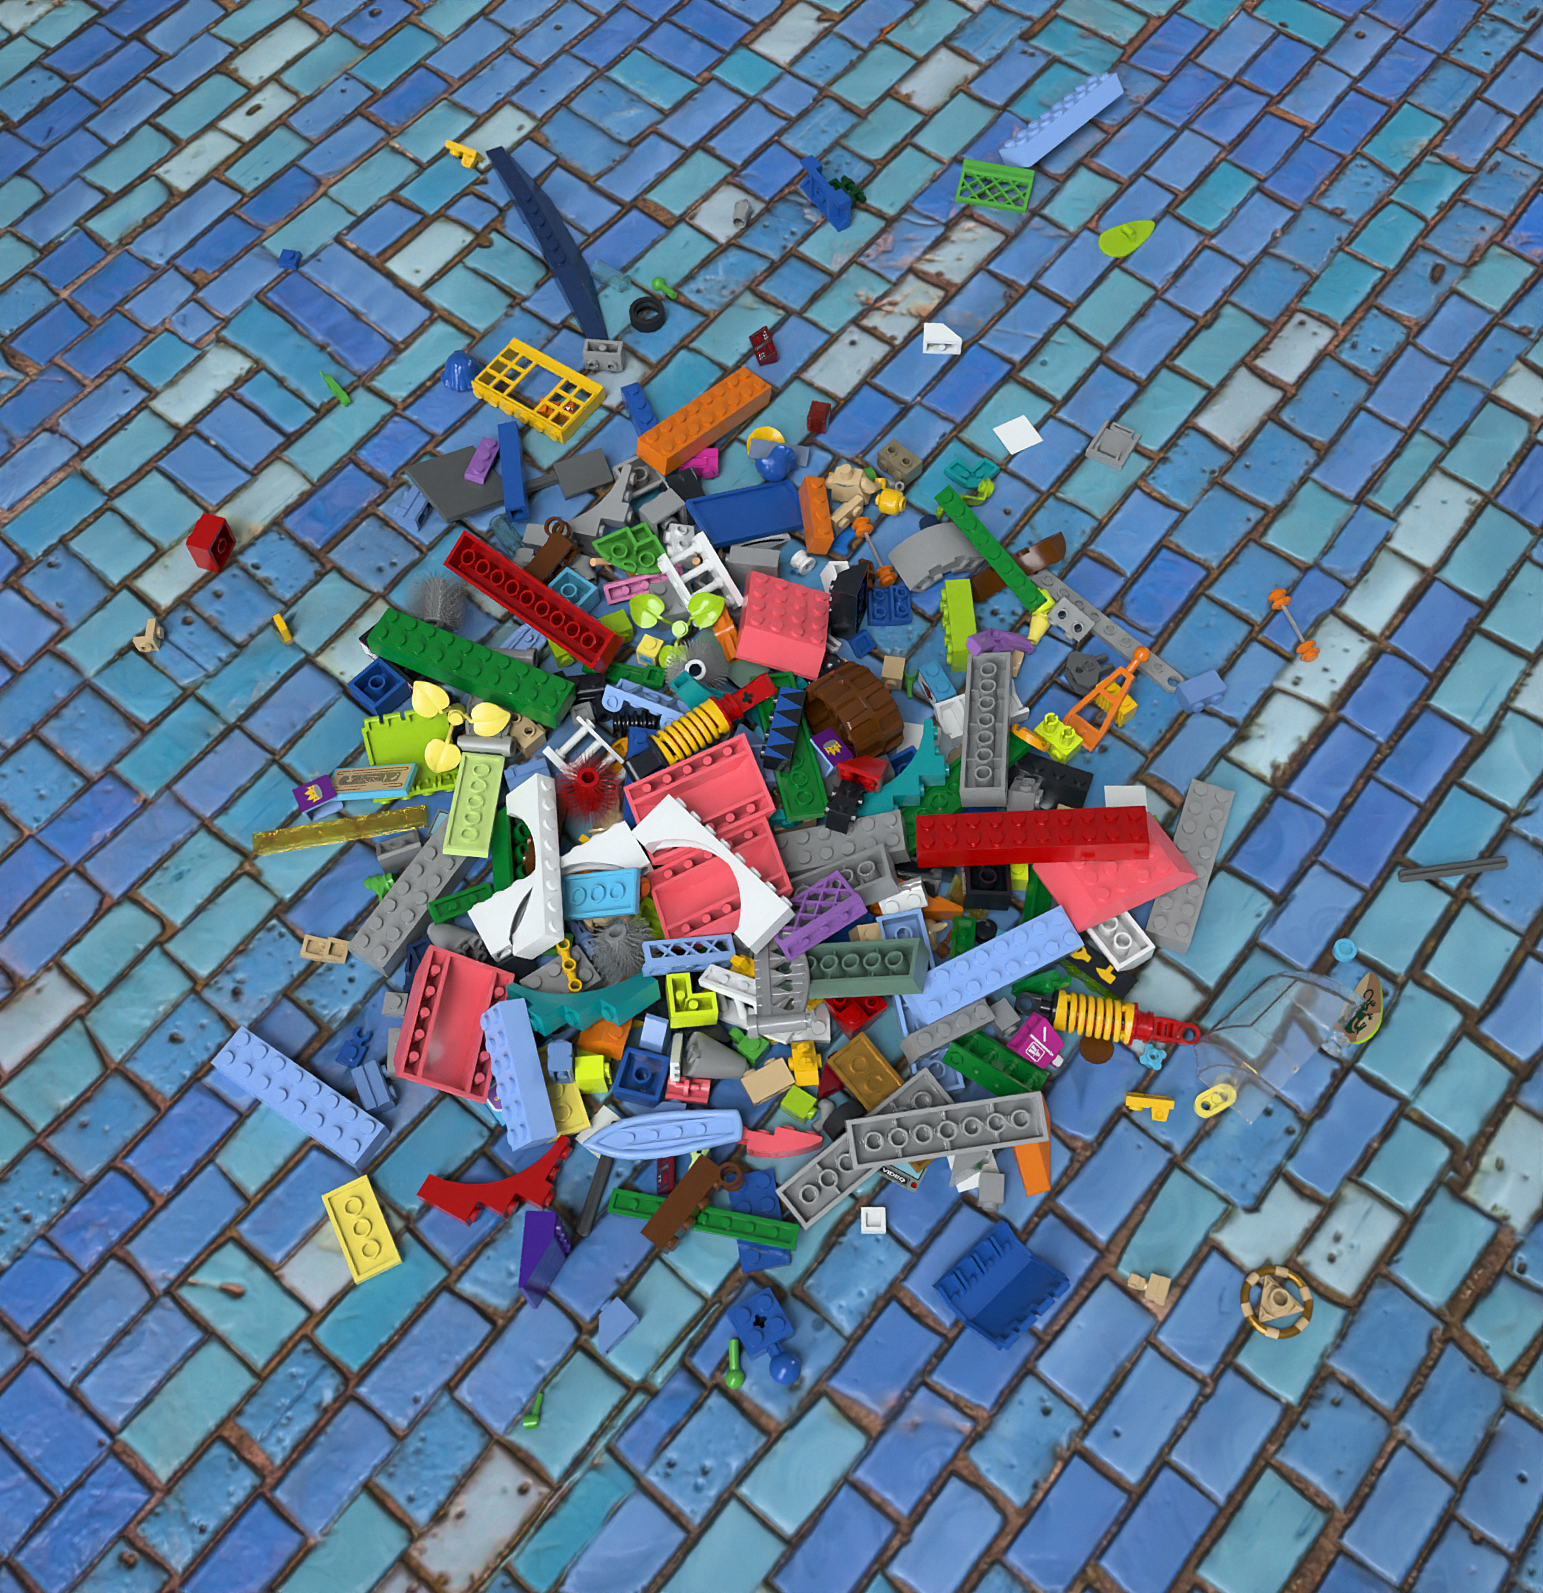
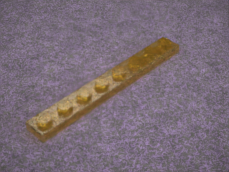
(340, 830)

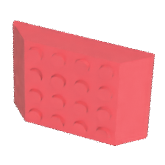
(783, 625)
(717, 784)
(1107, 888)
(700, 892)
(441, 1026)

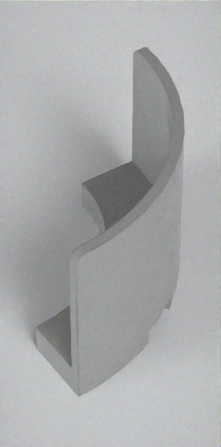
(932, 553)

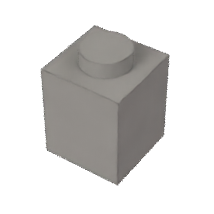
(1006, 1019)
(990, 1191)

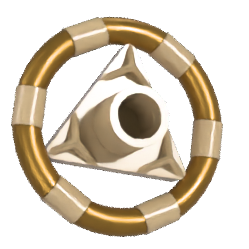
(1276, 1302)

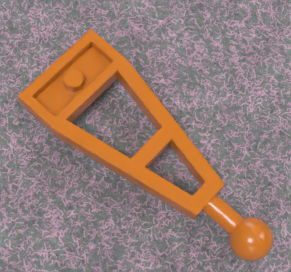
(1089, 734)

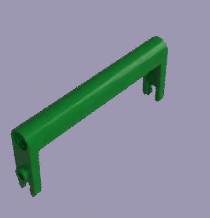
(1037, 903)

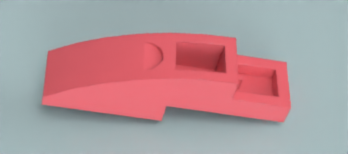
(784, 1143)

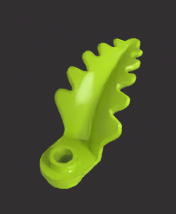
(985, 489)

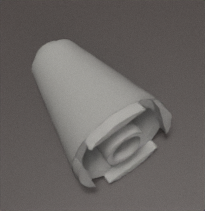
(712, 1059)

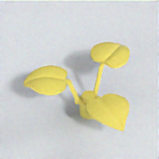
(430, 699)

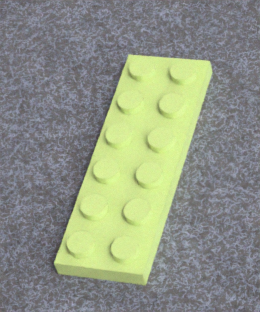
(474, 805)

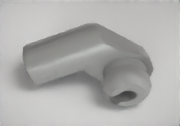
(894, 485)
(826, 1107)

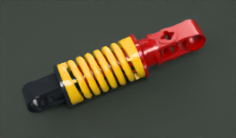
(696, 728)
(1105, 1017)

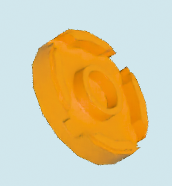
(1030, 737)

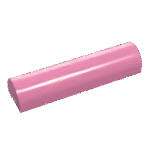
(629, 587)

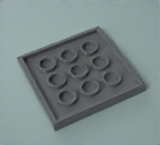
(448, 492)

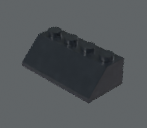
(848, 601)
(1059, 781)

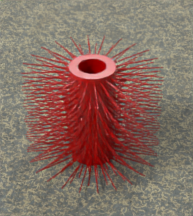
(589, 789)

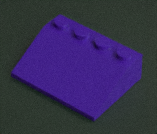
(542, 1254)

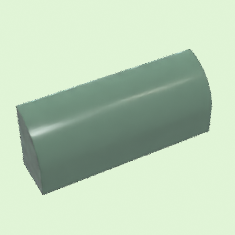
(738, 672)

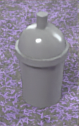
(741, 213)

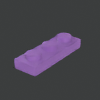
(482, 460)

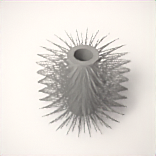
(435, 601)
(699, 658)
(622, 949)

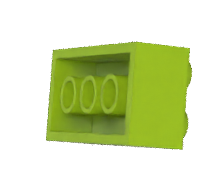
(957, 622)

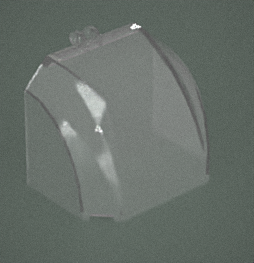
(1272, 1036)

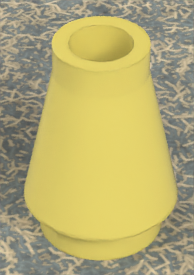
(1038, 628)

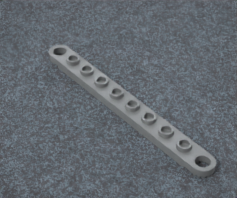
(1109, 632)

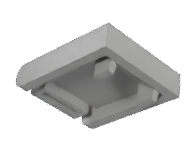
(1113, 442)

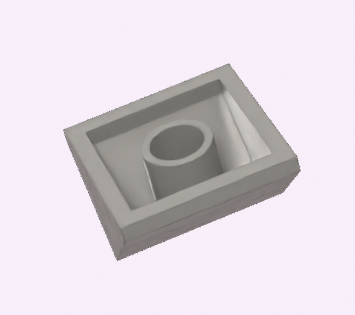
(398, 851)

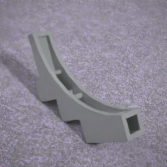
(611, 511)

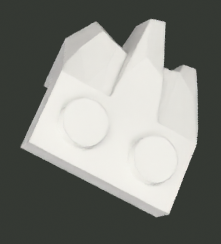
(819, 1022)

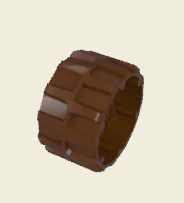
(856, 709)

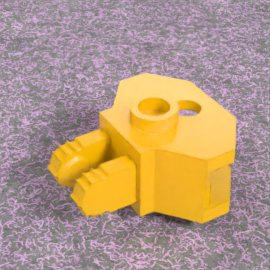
(804, 1063)

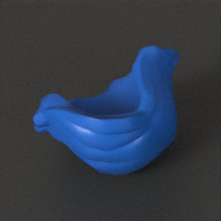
(460, 371)
(776, 464)

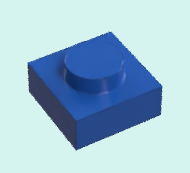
(289, 259)
(861, 643)

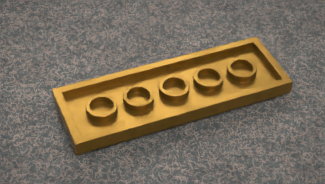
(867, 1076)

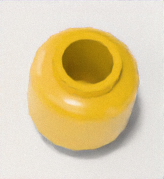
(891, 501)

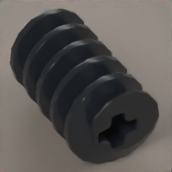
(622, 723)

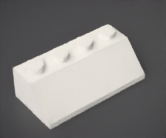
(1122, 941)

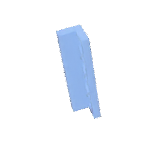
(687, 963)

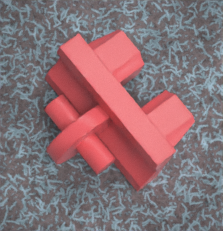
(689, 1090)

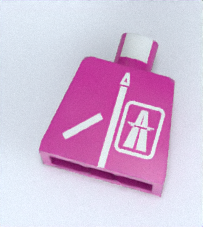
(1038, 1042)

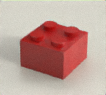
(211, 542)

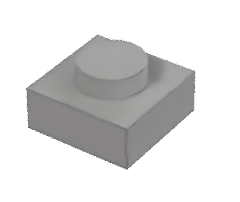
(584, 711)
(395, 1004)

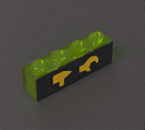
(1098, 974)

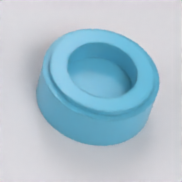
(1344, 950)

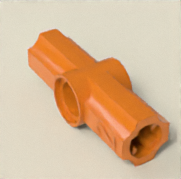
(727, 635)

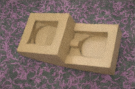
(324, 950)

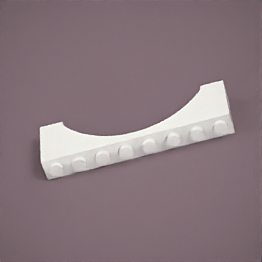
(761, 909)
(502, 913)
(543, 919)

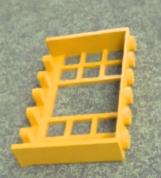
(526, 415)

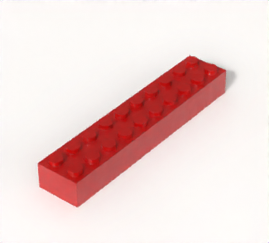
(534, 602)
(1032, 836)

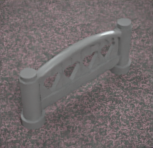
(501, 742)
(769, 1017)

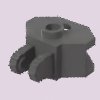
(1086, 671)

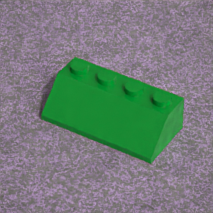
(508, 847)

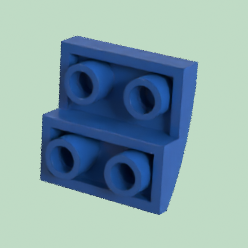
(889, 606)

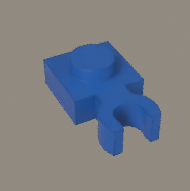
(354, 1052)

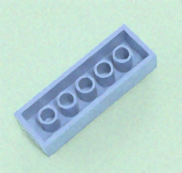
(518, 1074)

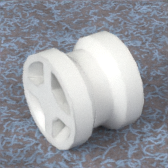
(803, 562)

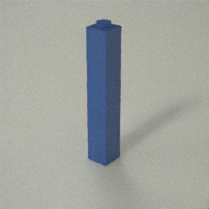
(513, 472)

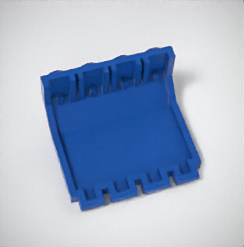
(1000, 1287)

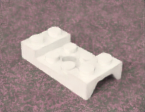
(951, 715)

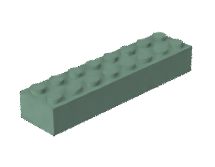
(863, 968)

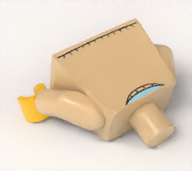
(848, 482)

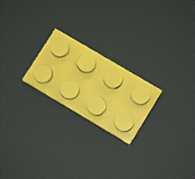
(565, 1102)
(361, 1229)

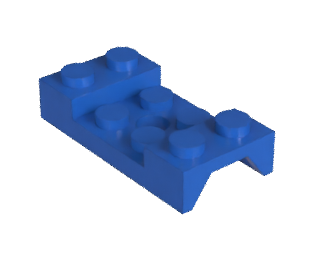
(831, 203)

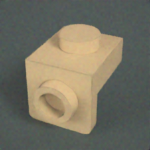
(152, 637)

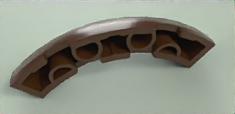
(1029, 559)

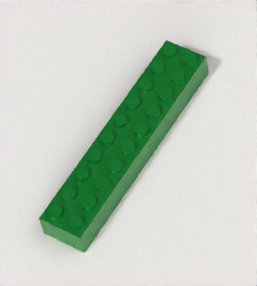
(472, 668)

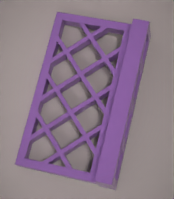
(823, 924)

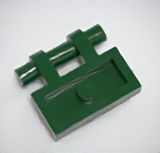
(848, 184)

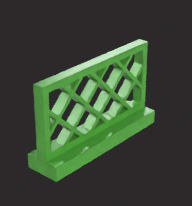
(996, 174)

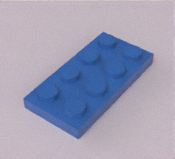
(758, 1199)

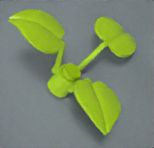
(703, 606)

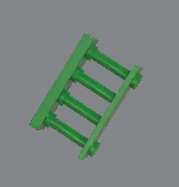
(994, 1065)

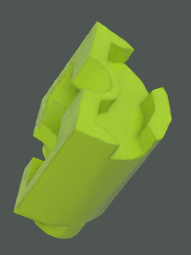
(648, 910)

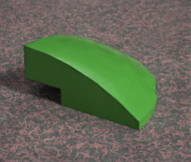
(631, 549)

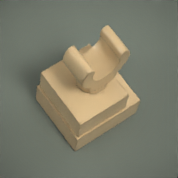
(1156, 1288)

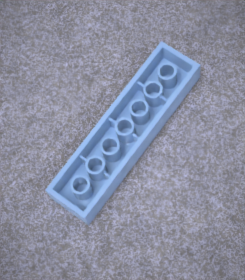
(1061, 120)
(911, 925)
(994, 966)
(301, 1098)

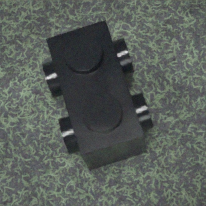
(844, 807)

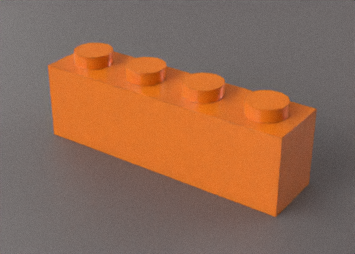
(815, 515)

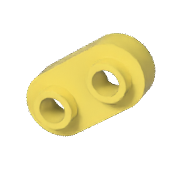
(1214, 1102)

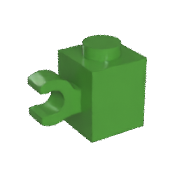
(753, 1049)

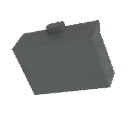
(582, 473)

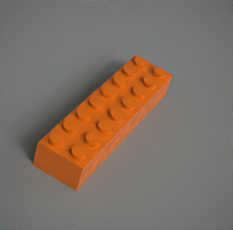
(703, 421)

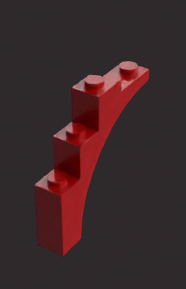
(501, 1197)

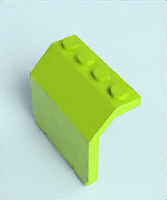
(405, 742)

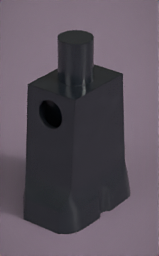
(685, 486)

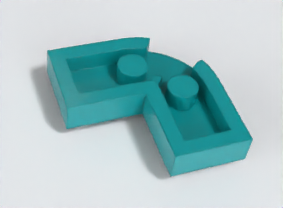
(971, 477)

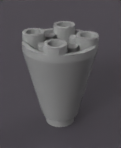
(457, 940)

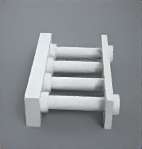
(710, 563)
(558, 756)
(742, 990)

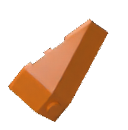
(937, 908)
(606, 1038)
(1034, 1162)

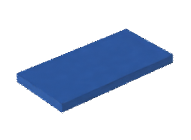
(747, 513)

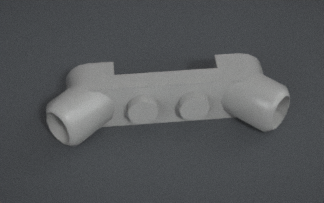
(580, 563)

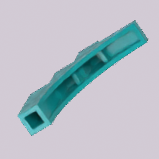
(694, 692)
(906, 789)
(583, 1009)

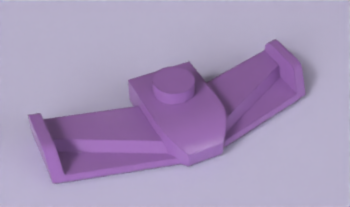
(998, 641)

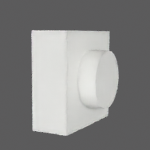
(873, 1220)

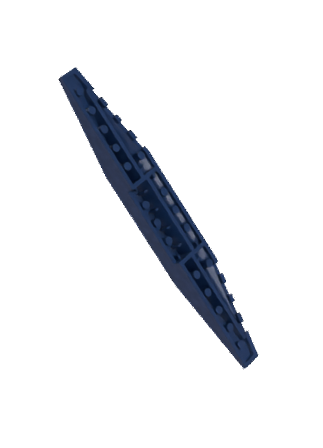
(553, 241)

